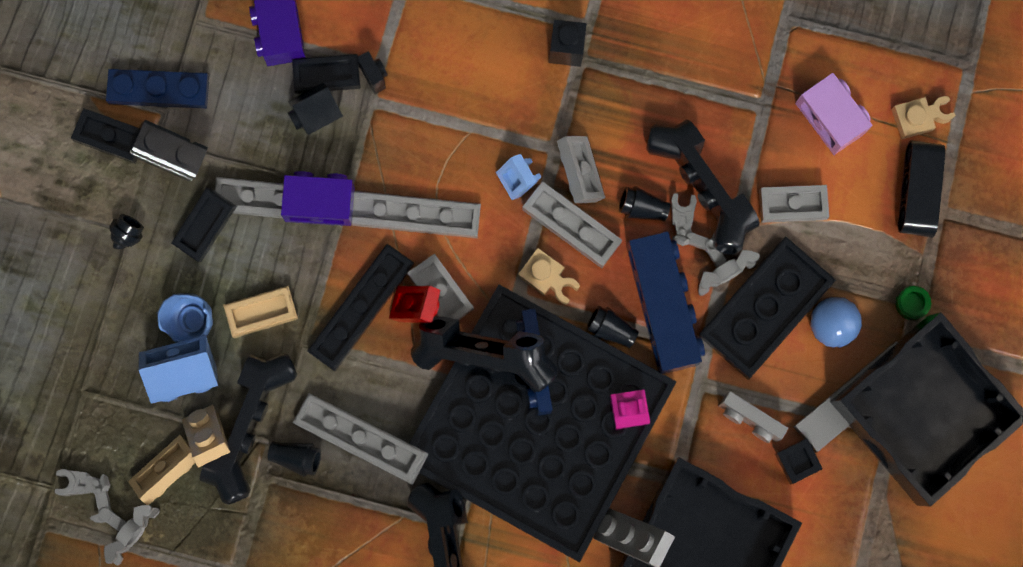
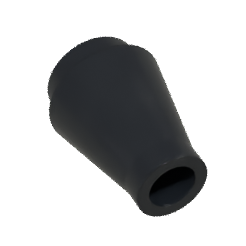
(643, 205)
(611, 327)
(297, 457)

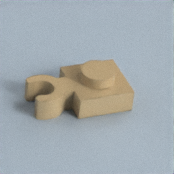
(918, 118)
(544, 274)

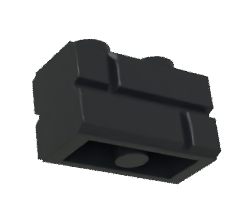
(167, 150)

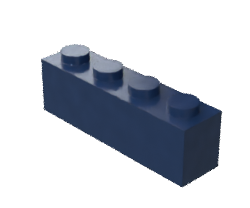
(664, 302)

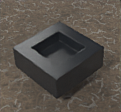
(373, 72)
(798, 461)

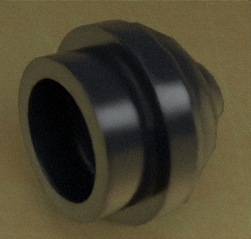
(125, 232)

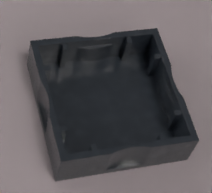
(929, 409)
(715, 523)

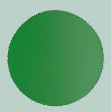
(913, 303)

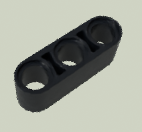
(921, 188)

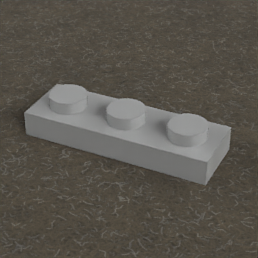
(572, 224)
(634, 538)

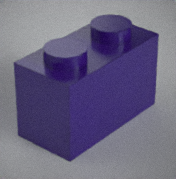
(278, 30)
(318, 199)

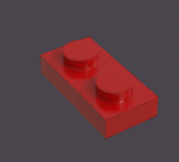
(415, 304)

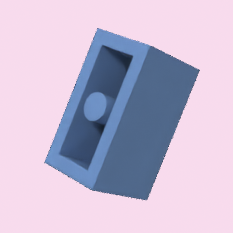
(178, 369)

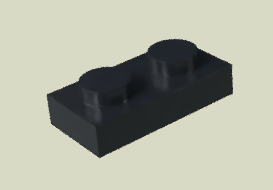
(105, 134)

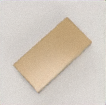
(260, 312)

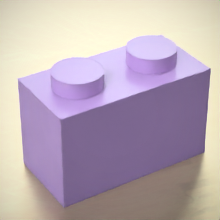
(834, 113)

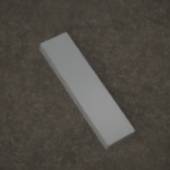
(825, 421)
(360, 438)

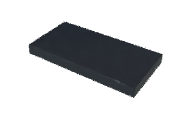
(767, 308)

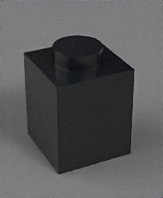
(567, 43)
(314, 109)

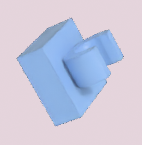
(517, 176)

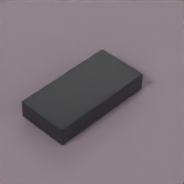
(335, 72)
(204, 224)

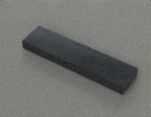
(360, 307)

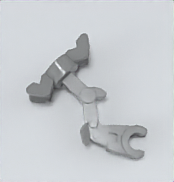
(725, 270)
(128, 532)

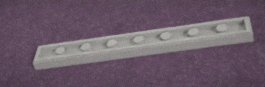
(369, 209)

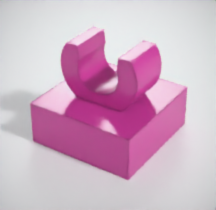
(630, 409)

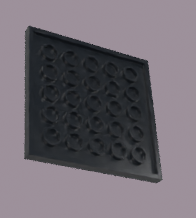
(547, 470)

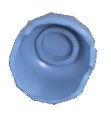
(185, 317)
(836, 322)

